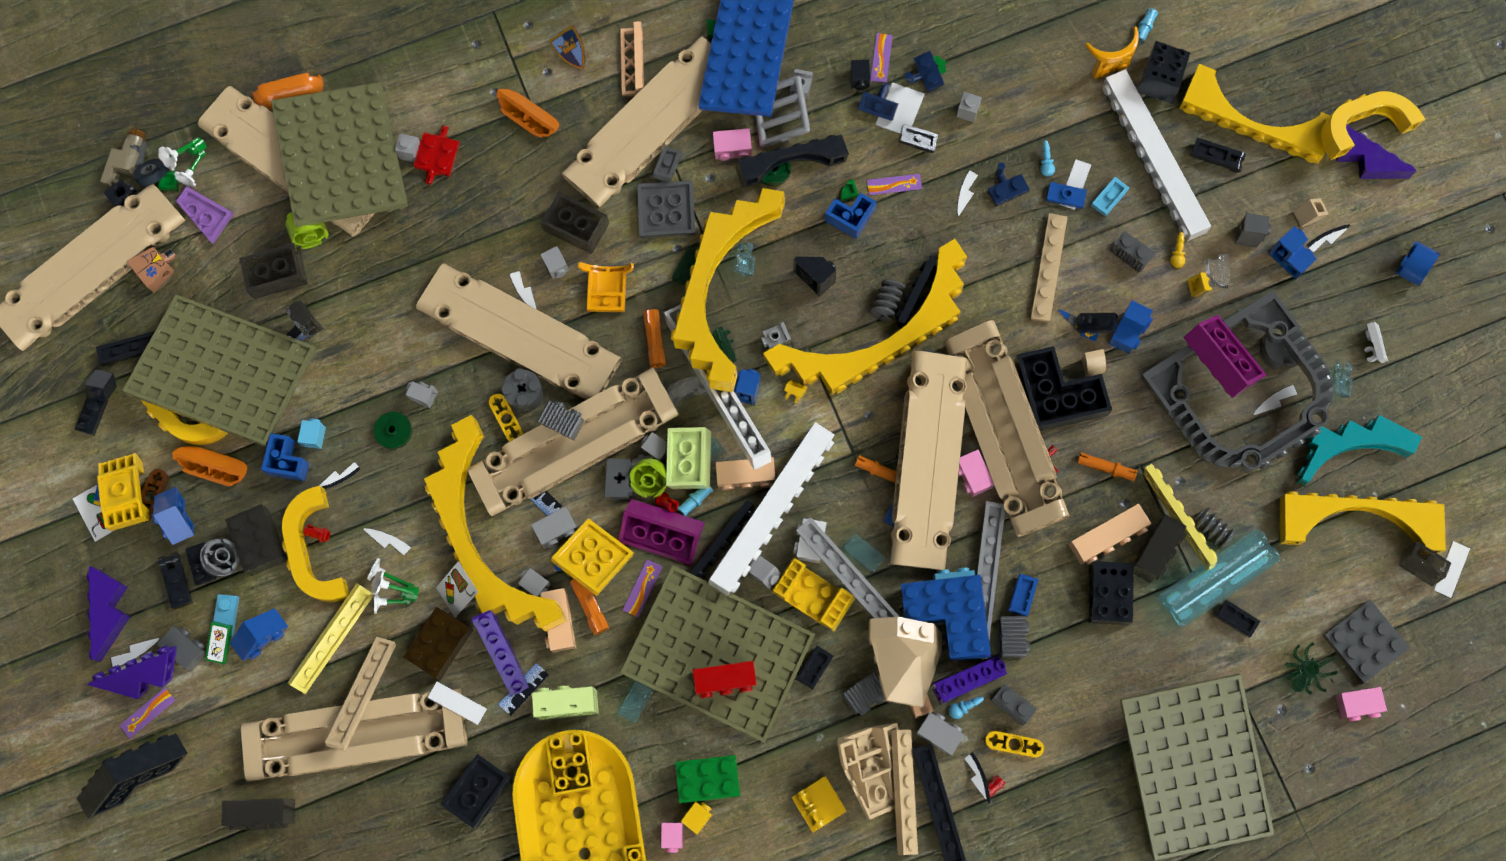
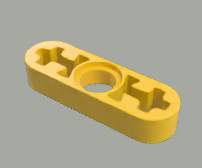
(495, 409)
(1028, 752)

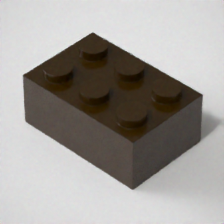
(438, 643)

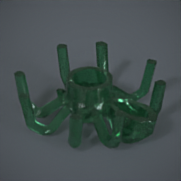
(1308, 669)

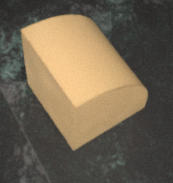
(1310, 212)
(1094, 362)

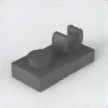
(667, 164)

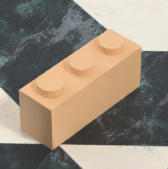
(741, 474)
(562, 636)

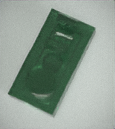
(682, 272)
(723, 343)

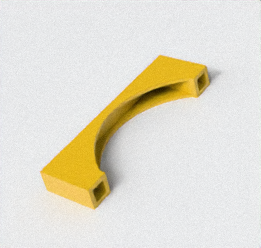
(1208, 102)
(1418, 520)

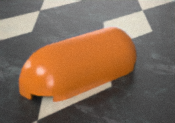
(287, 87)
(526, 113)
(210, 465)

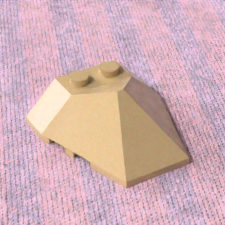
(905, 657)
(869, 767)

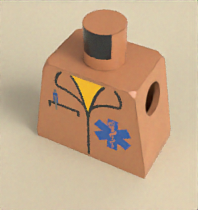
(153, 267)

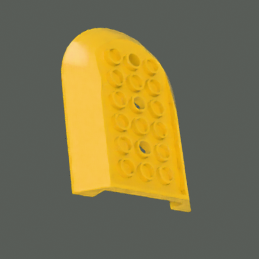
(547, 799)

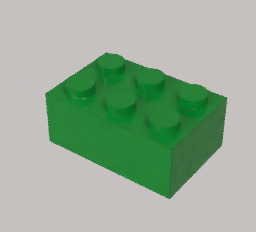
(707, 779)

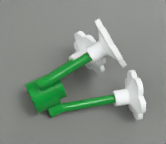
(169, 159)
(408, 591)

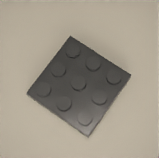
(666, 209)
(1366, 641)

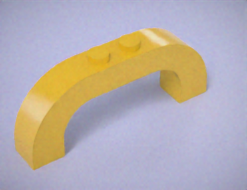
(1389, 104)
(192, 434)
(294, 544)

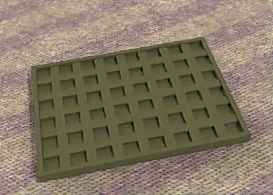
(338, 154)
(219, 370)
(704, 628)
(1197, 766)

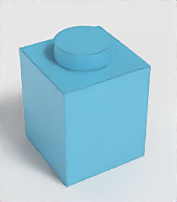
(311, 433)

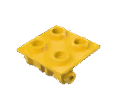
(819, 804)

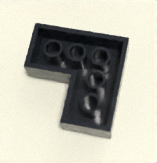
(1056, 401)
(122, 775)

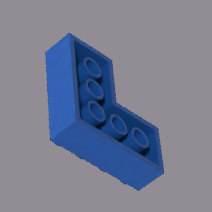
(960, 605)

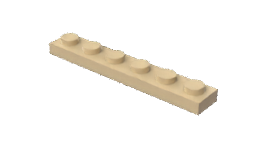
(1049, 268)
(360, 694)
(904, 792)

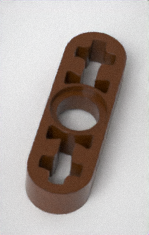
(147, 488)

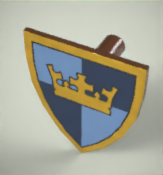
(569, 47)

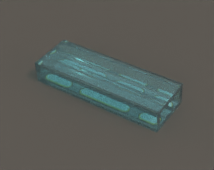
(1233, 570)

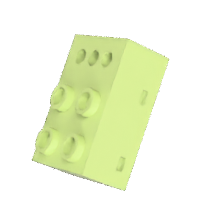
(688, 458)
(564, 702)

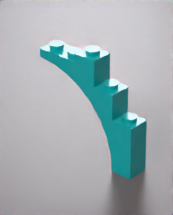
(1378, 434)

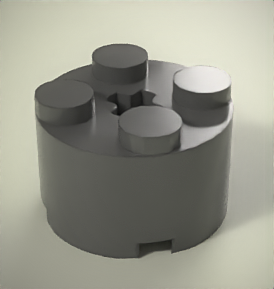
(520, 380)

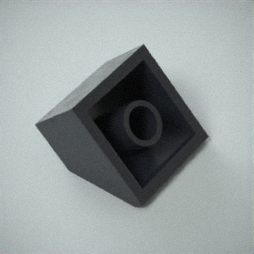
(816, 273)

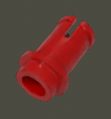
(665, 501)
(318, 533)
(995, 784)

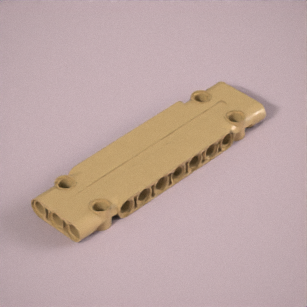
(641, 127)
(255, 141)
(87, 266)
(518, 332)
(1007, 430)
(548, 458)
(928, 461)
(386, 732)

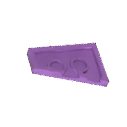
(205, 213)

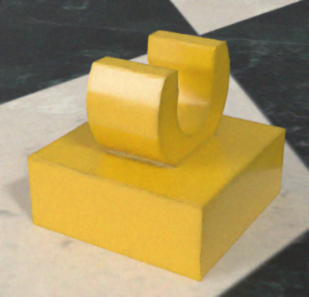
(1199, 284)
(796, 389)

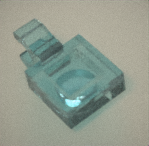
(744, 261)
(1342, 381)

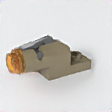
(124, 160)

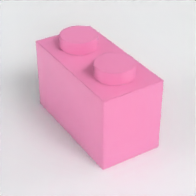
(732, 144)
(975, 474)
(1360, 703)

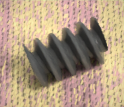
(885, 299)
(1213, 527)

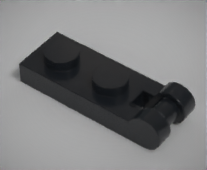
(1218, 154)
(175, 581)

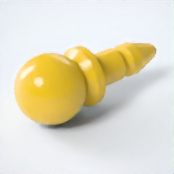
(1178, 259)

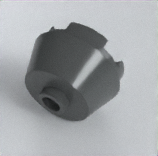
(219, 557)

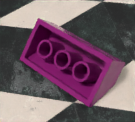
(1224, 356)
(661, 531)

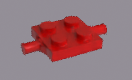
(436, 154)

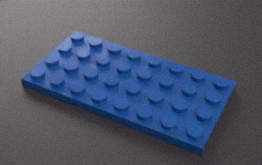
(746, 56)

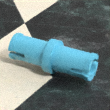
(1145, 25)
(695, 499)

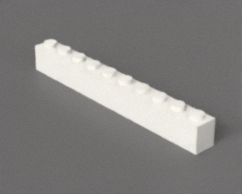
(1156, 155)
(731, 411)
(771, 509)

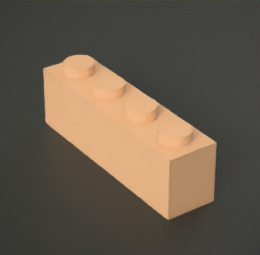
(1110, 534)

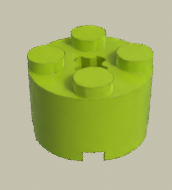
(305, 236)

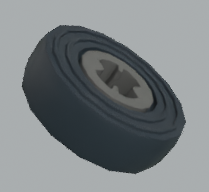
(150, 172)

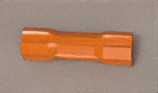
(654, 338)
(591, 609)

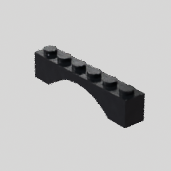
(825, 151)

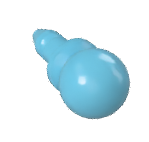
(1047, 168)
(957, 710)

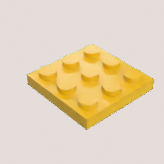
(592, 557)

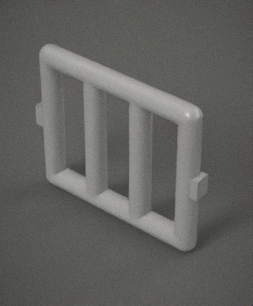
(802, 112)

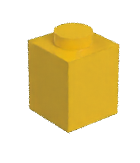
(697, 817)

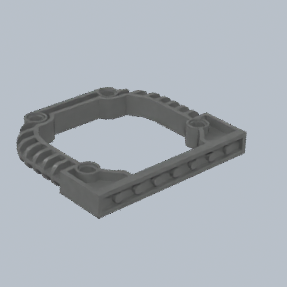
(1262, 315)

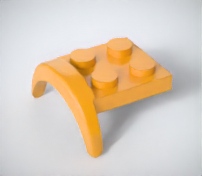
(1112, 61)
(606, 287)

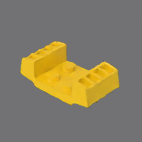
(121, 492)
(813, 595)

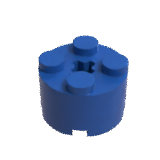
(1417, 263)

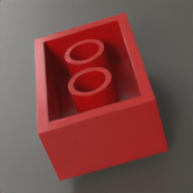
(724, 679)

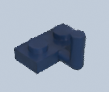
(927, 71)
(878, 104)
(1007, 189)

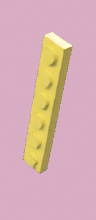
(1176, 511)
(330, 638)

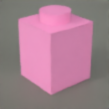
(672, 836)

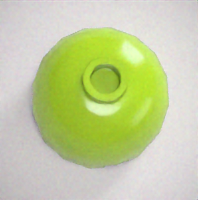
(648, 478)

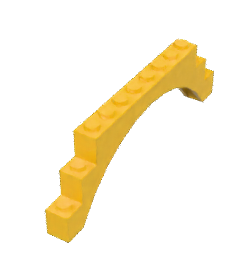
(720, 235)
(844, 368)
(448, 494)

